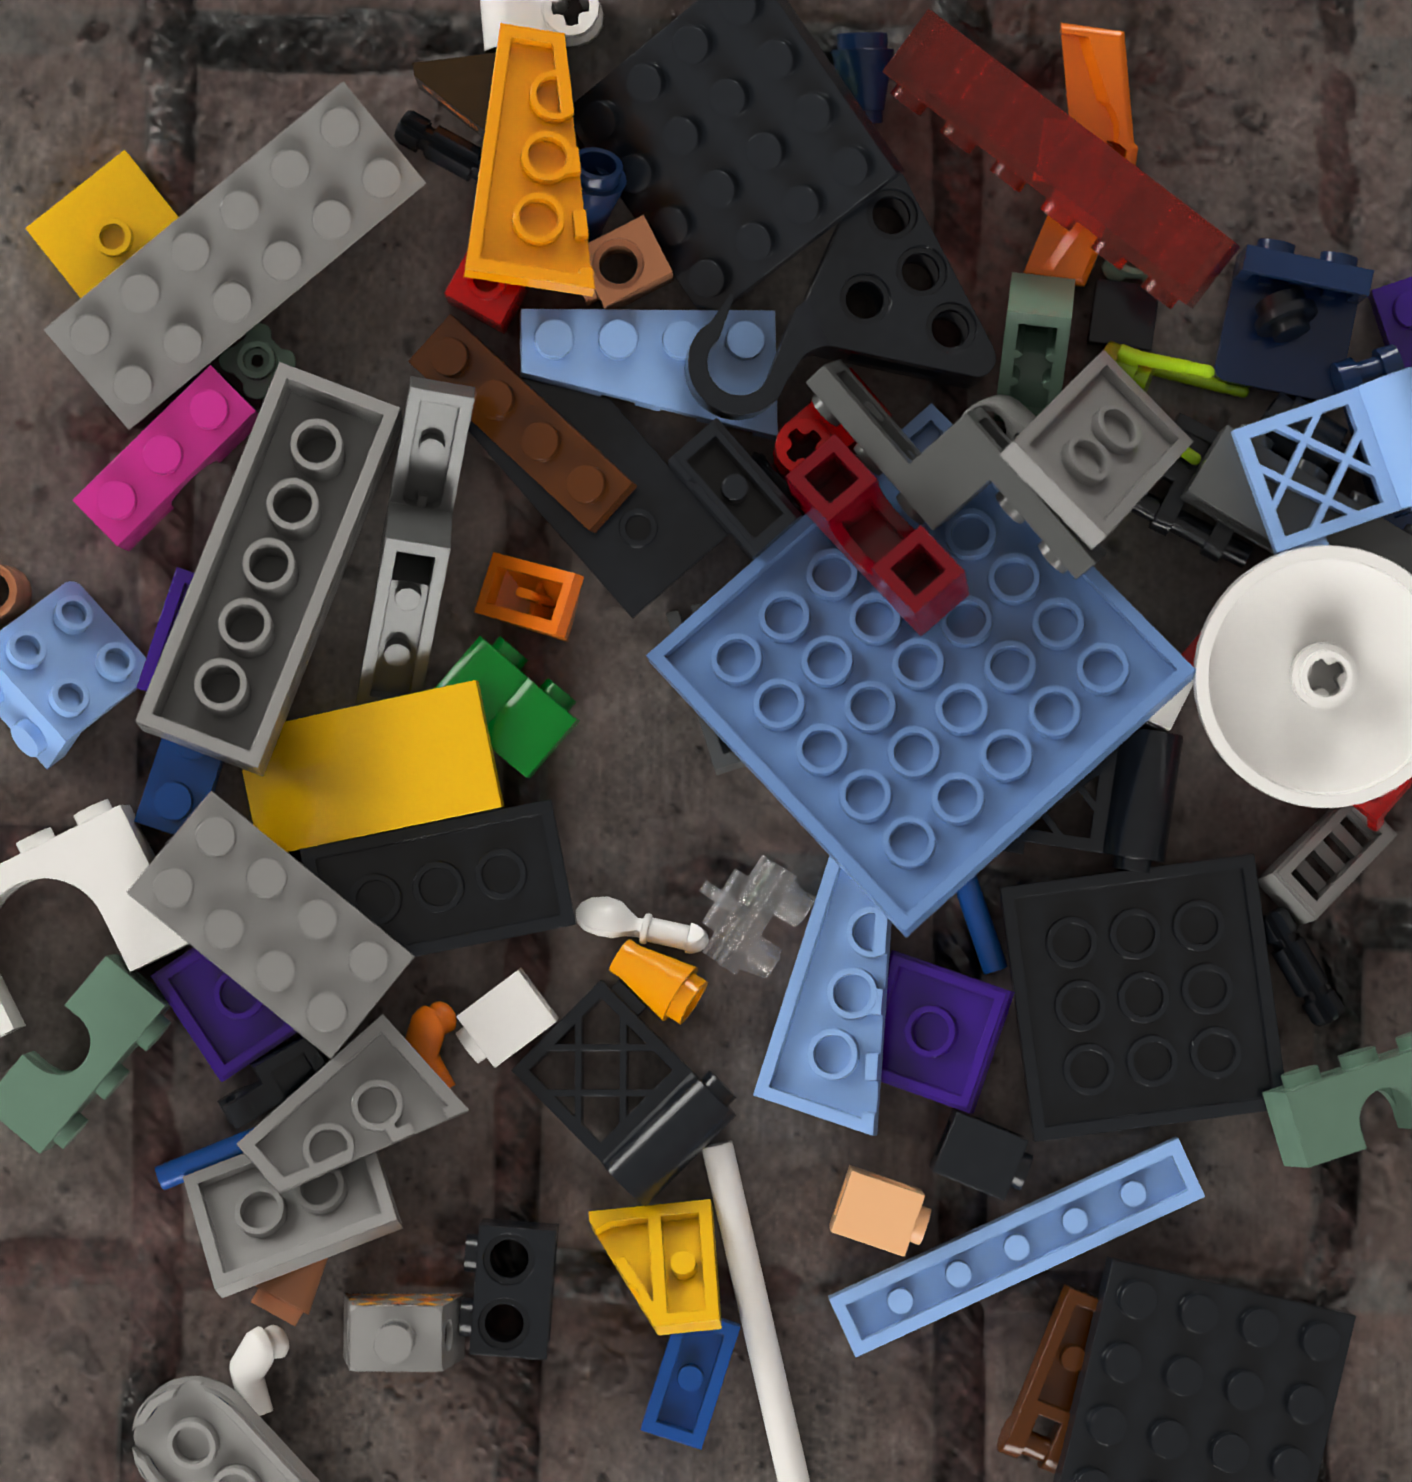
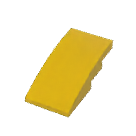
(377, 769)

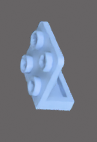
(62, 671)

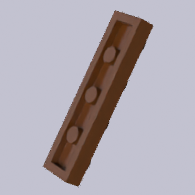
(526, 425)

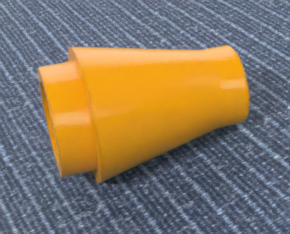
(660, 981)

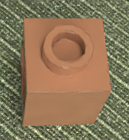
(641, 245)

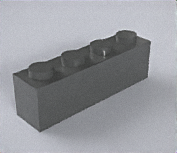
(1223, 493)

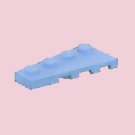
(644, 353)
(834, 1010)

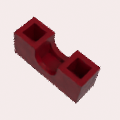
(860, 521)

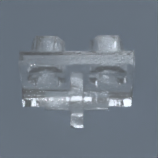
(743, 912)

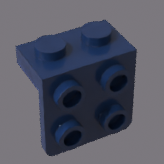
(1303, 363)

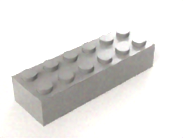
(235, 255)
(270, 569)

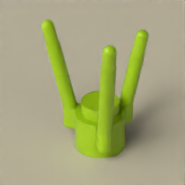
(1144, 365)

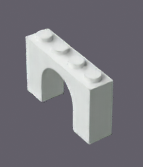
(103, 861)

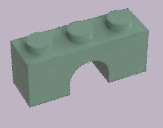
(120, 1014)
(1319, 1112)

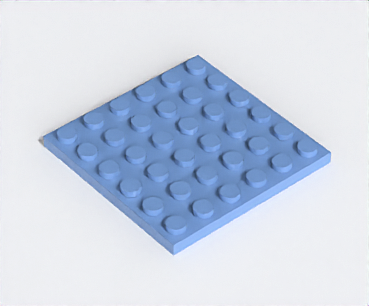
(910, 746)

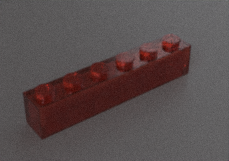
(1060, 160)

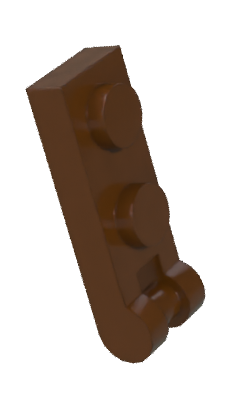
(1050, 1382)

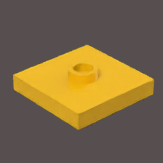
(102, 223)

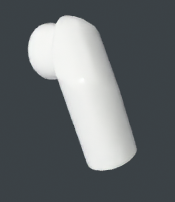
(252, 1363)

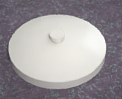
(1311, 676)

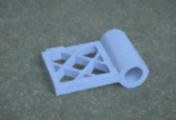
(1381, 427)

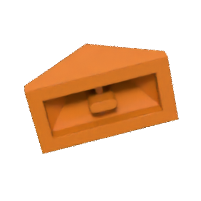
(530, 596)

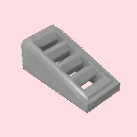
(1290, 894)

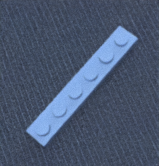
(1016, 1246)

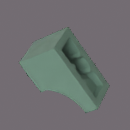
(1035, 339)

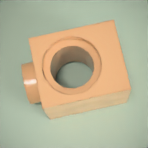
(880, 1211)

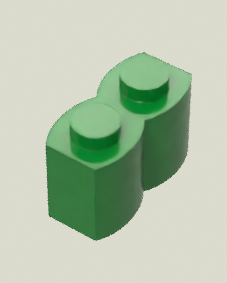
(521, 716)

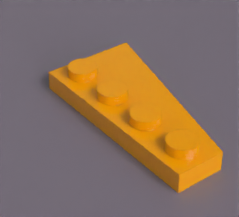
(529, 192)

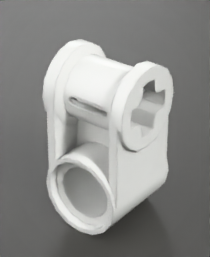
(540, 15)

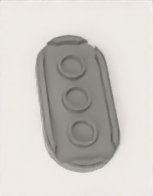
(209, 1434)

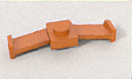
(1102, 104)

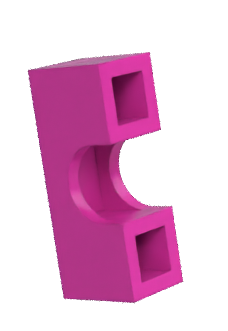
(179, 443)

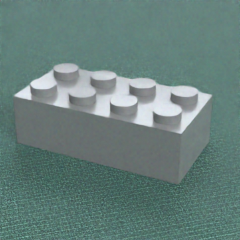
(270, 924)

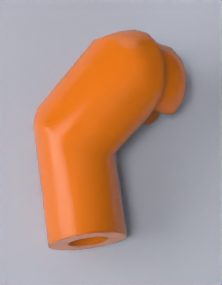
(427, 1035)

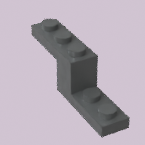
(947, 472)
(415, 539)

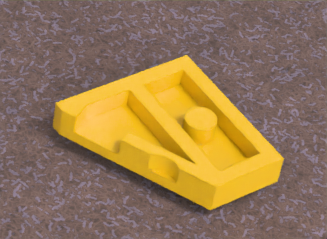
(666, 1261)

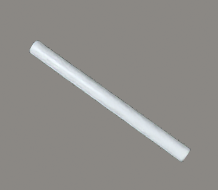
(755, 1312)

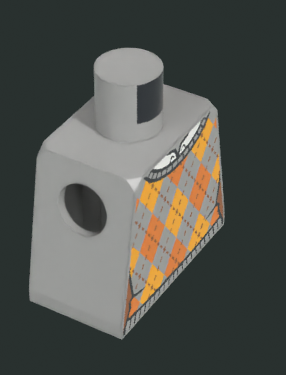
(402, 1331)

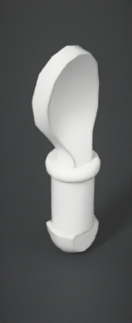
(613, 919)

